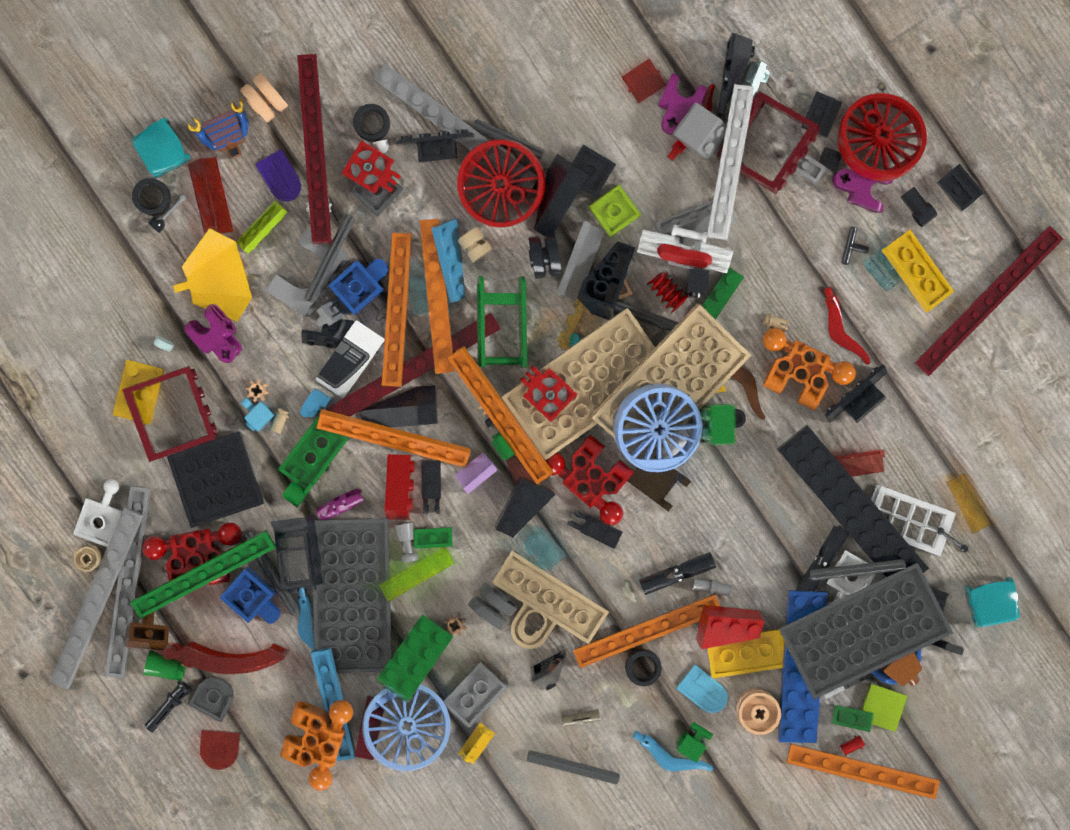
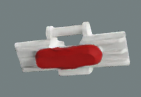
(684, 256)

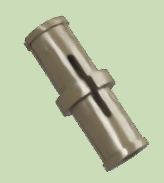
(580, 718)

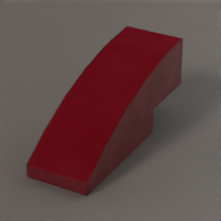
(361, 749)

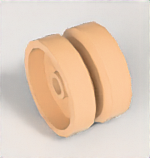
(263, 98)
(764, 721)

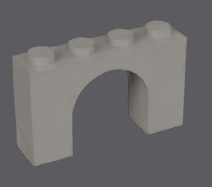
(295, 296)

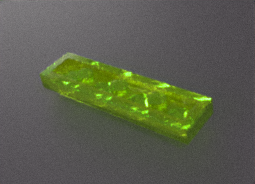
(416, 574)

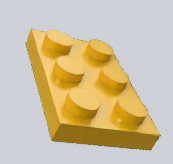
(146, 397)

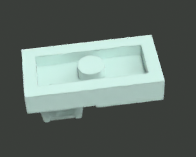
(755, 74)

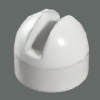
(381, 146)

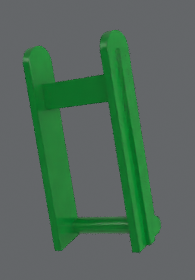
(501, 299)

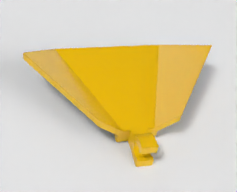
(217, 275)

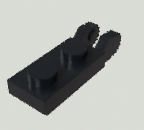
(431, 484)
(597, 529)

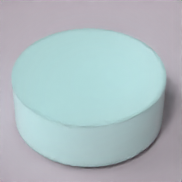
(163, 344)

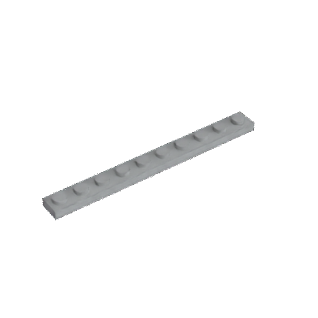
(445, 120)
(127, 588)
(96, 598)

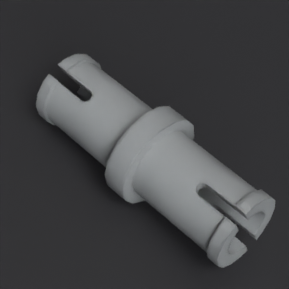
(712, 587)

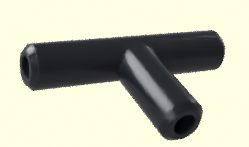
(850, 245)

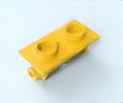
(476, 743)

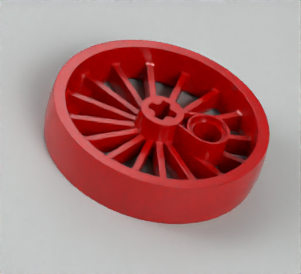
(887, 144)
(471, 162)

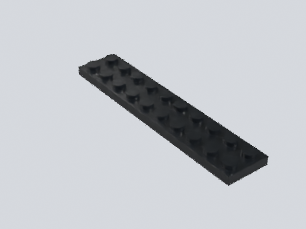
(847, 500)

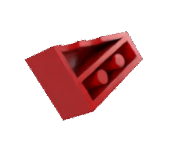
(399, 487)
(727, 626)

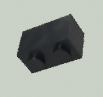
(696, 282)

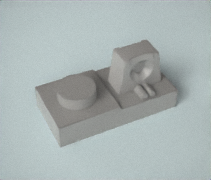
(809, 168)
(332, 312)

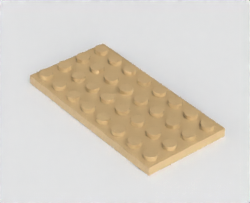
(692, 357)
(593, 371)

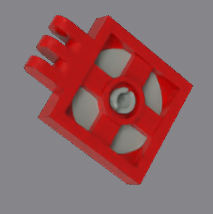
(370, 168)
(547, 392)

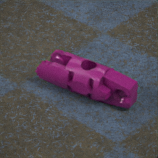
(340, 504)

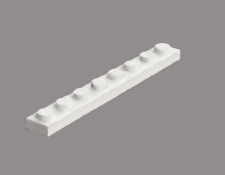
(730, 162)

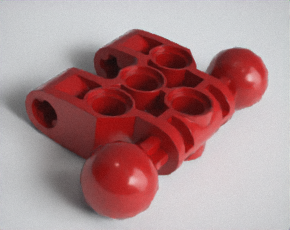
(610, 512)
(155, 548)

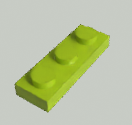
(261, 227)

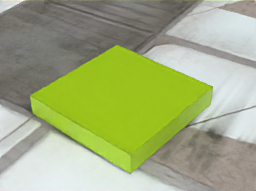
(614, 210)
(885, 705)

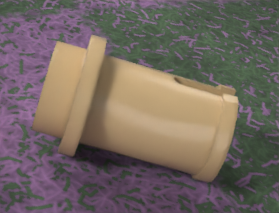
(773, 321)
(279, 420)

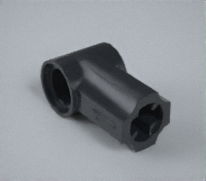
(921, 210)

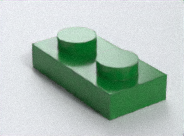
(433, 537)
(853, 718)

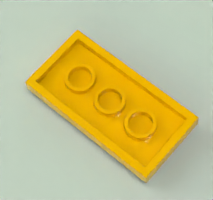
(918, 270)
(747, 656)

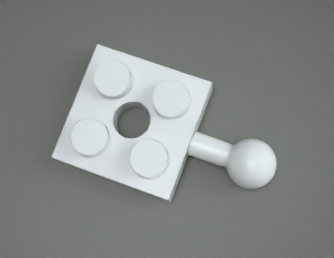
(93, 509)
(843, 584)

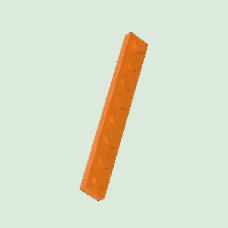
(436, 300)
(396, 309)
(500, 415)
(393, 438)
(642, 632)
(863, 771)

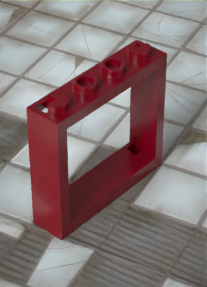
(799, 152)
(141, 427)

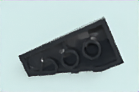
(737, 57)
(561, 188)
(603, 285)
(409, 408)
(547, 672)

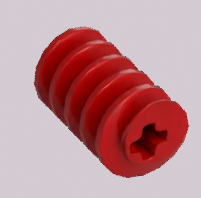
(668, 291)

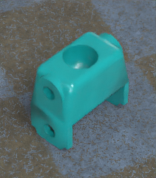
(160, 148)
(993, 603)

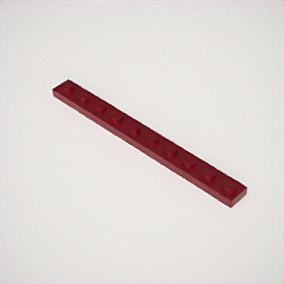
(314, 149)
(988, 301)
(411, 370)

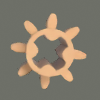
(253, 394)

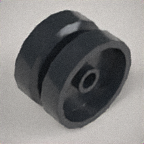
(544, 256)

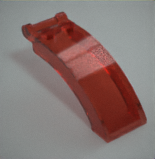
(222, 662)

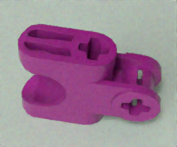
(677, 105)
(859, 189)
(217, 337)

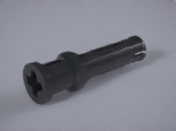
(173, 699)

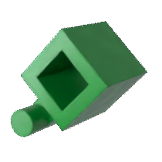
(502, 446)
(691, 745)

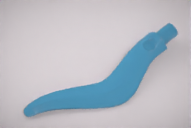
(305, 628)
(664, 759)

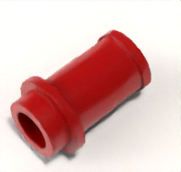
(852, 745)

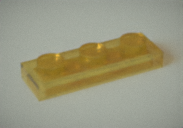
(571, 322)
(968, 503)

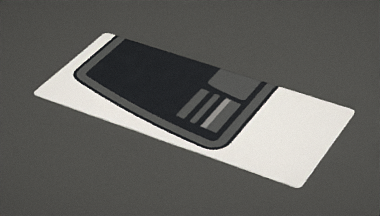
(349, 359)

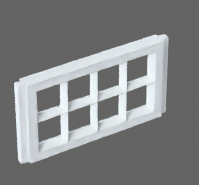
(946, 522)

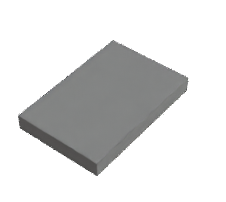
(475, 694)

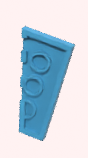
(449, 254)

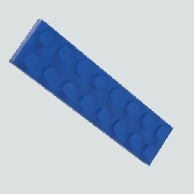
(797, 707)

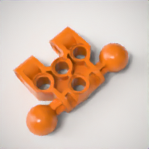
(810, 396)
(295, 747)

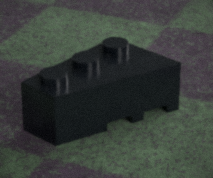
(522, 505)

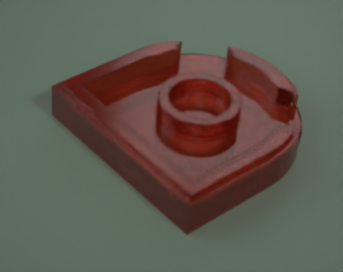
(219, 748)

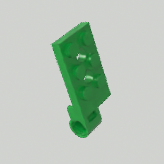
(307, 474)

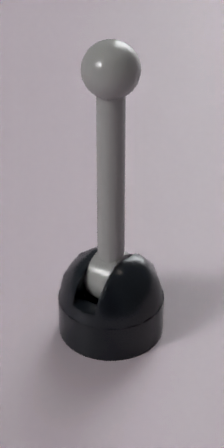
(158, 222)

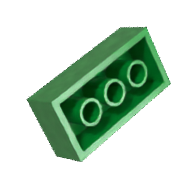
(718, 424)
(414, 658)

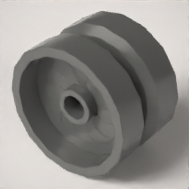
(494, 604)

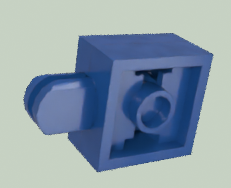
(359, 285)
(251, 597)

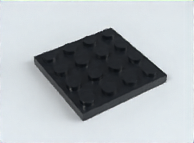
(215, 479)

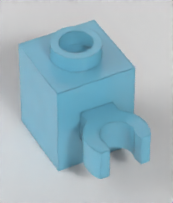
(259, 414)

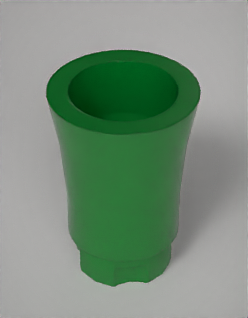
(159, 666)

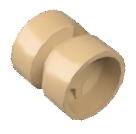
(475, 245)
(88, 557)

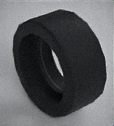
(371, 108)
(151, 182)
(639, 681)

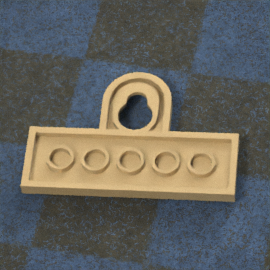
(550, 598)

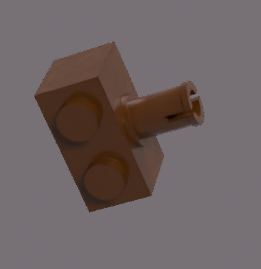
(146, 634)

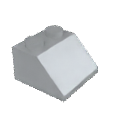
(701, 131)

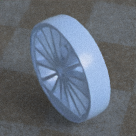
(655, 436)
(386, 695)

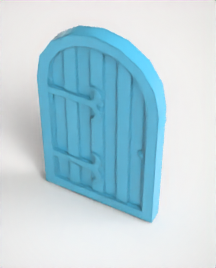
(703, 690)

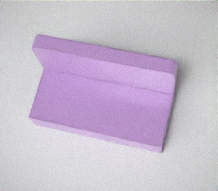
(476, 472)

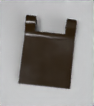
(657, 484)

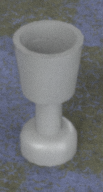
(405, 535)

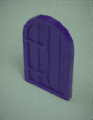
(280, 176)

